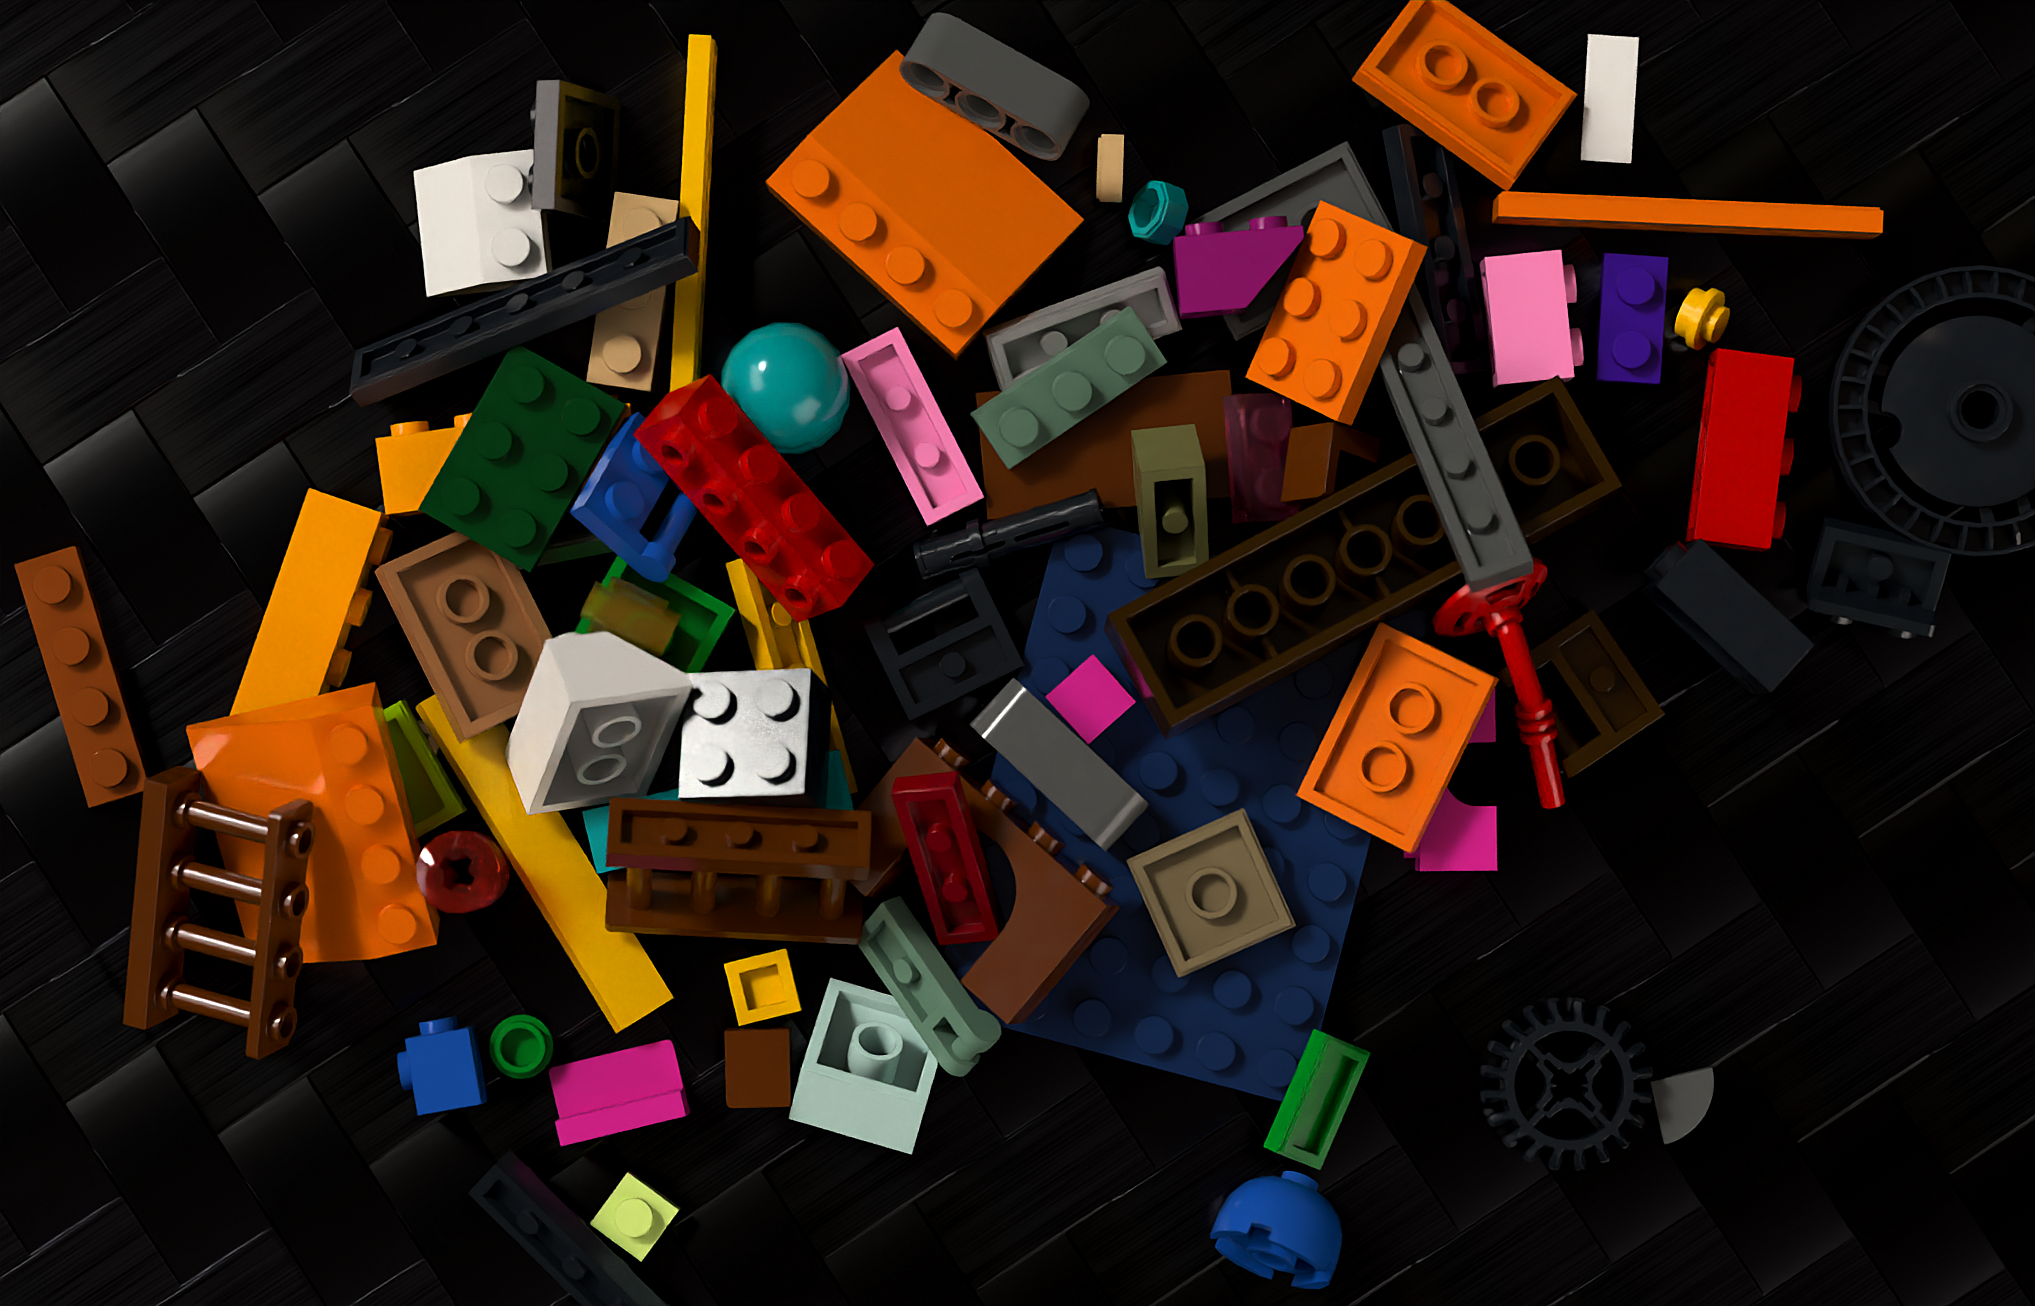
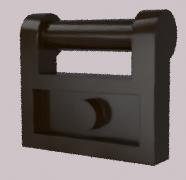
(1601, 685)

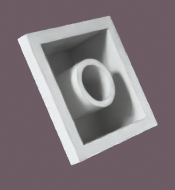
(480, 224)

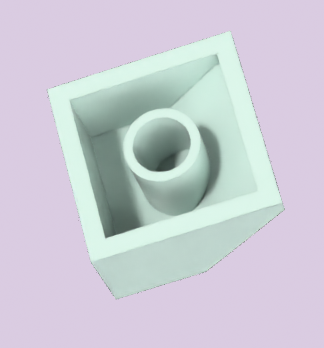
(864, 1069)

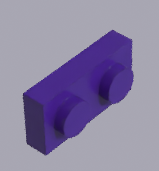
(1631, 319)

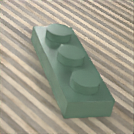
(1068, 387)

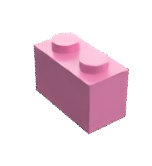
(1529, 318)

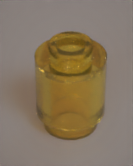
(630, 615)

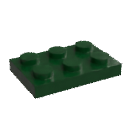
(523, 457)

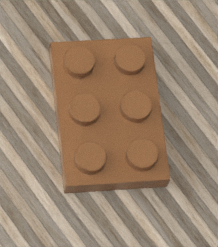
(468, 628)

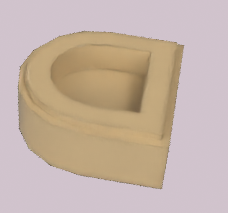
(1110, 168)

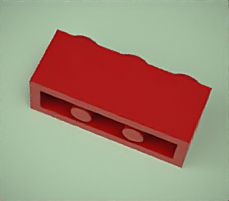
(1743, 450)

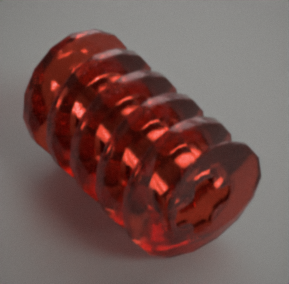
(437, 874)

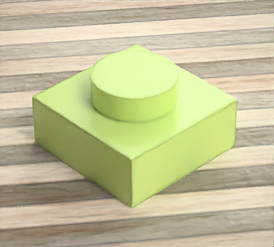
(635, 1216)

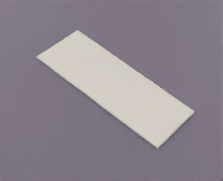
(1609, 98)

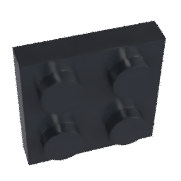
(574, 152)

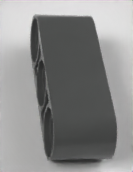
(994, 86)
(1059, 764)

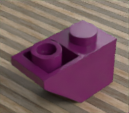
(1228, 270)

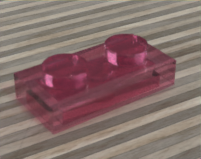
(1257, 455)

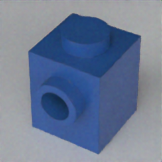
(443, 1067)

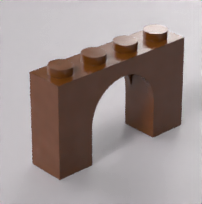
(1056, 902)

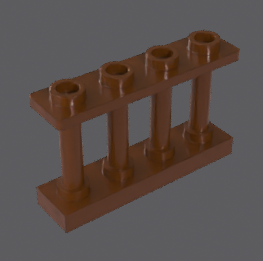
(736, 841)
(161, 907)

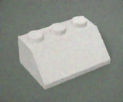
(593, 722)

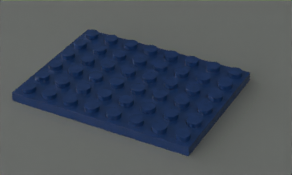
(1255, 1009)

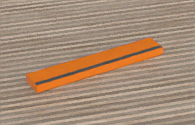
(1687, 215)

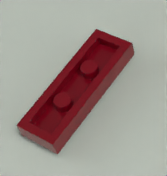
(948, 857)

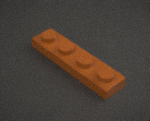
(83, 676)

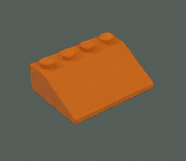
(924, 206)
(365, 842)

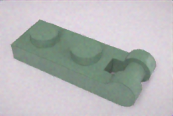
(927, 988)

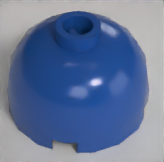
(1281, 1228)

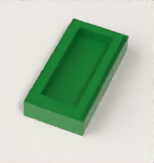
(1316, 1099)

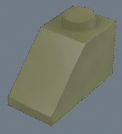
(1170, 499)

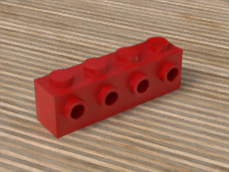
(754, 499)

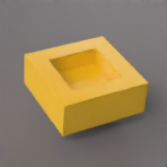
(762, 986)

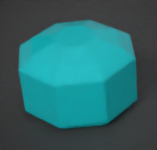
(1158, 212)

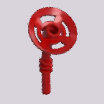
(1502, 617)

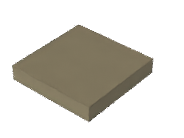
(1210, 892)

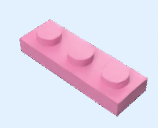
(912, 426)

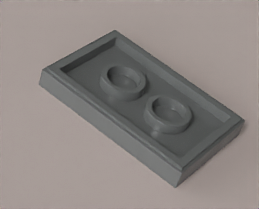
(1295, 194)

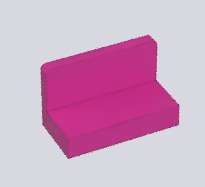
(618, 1092)

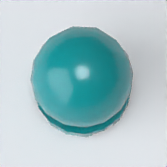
(789, 385)

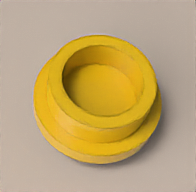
(1702, 317)

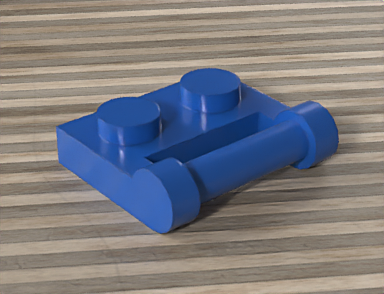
(621, 498)

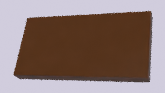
(1100, 446)

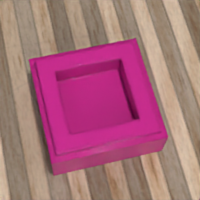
(1090, 699)

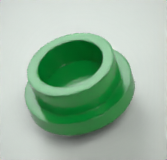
(521, 1046)

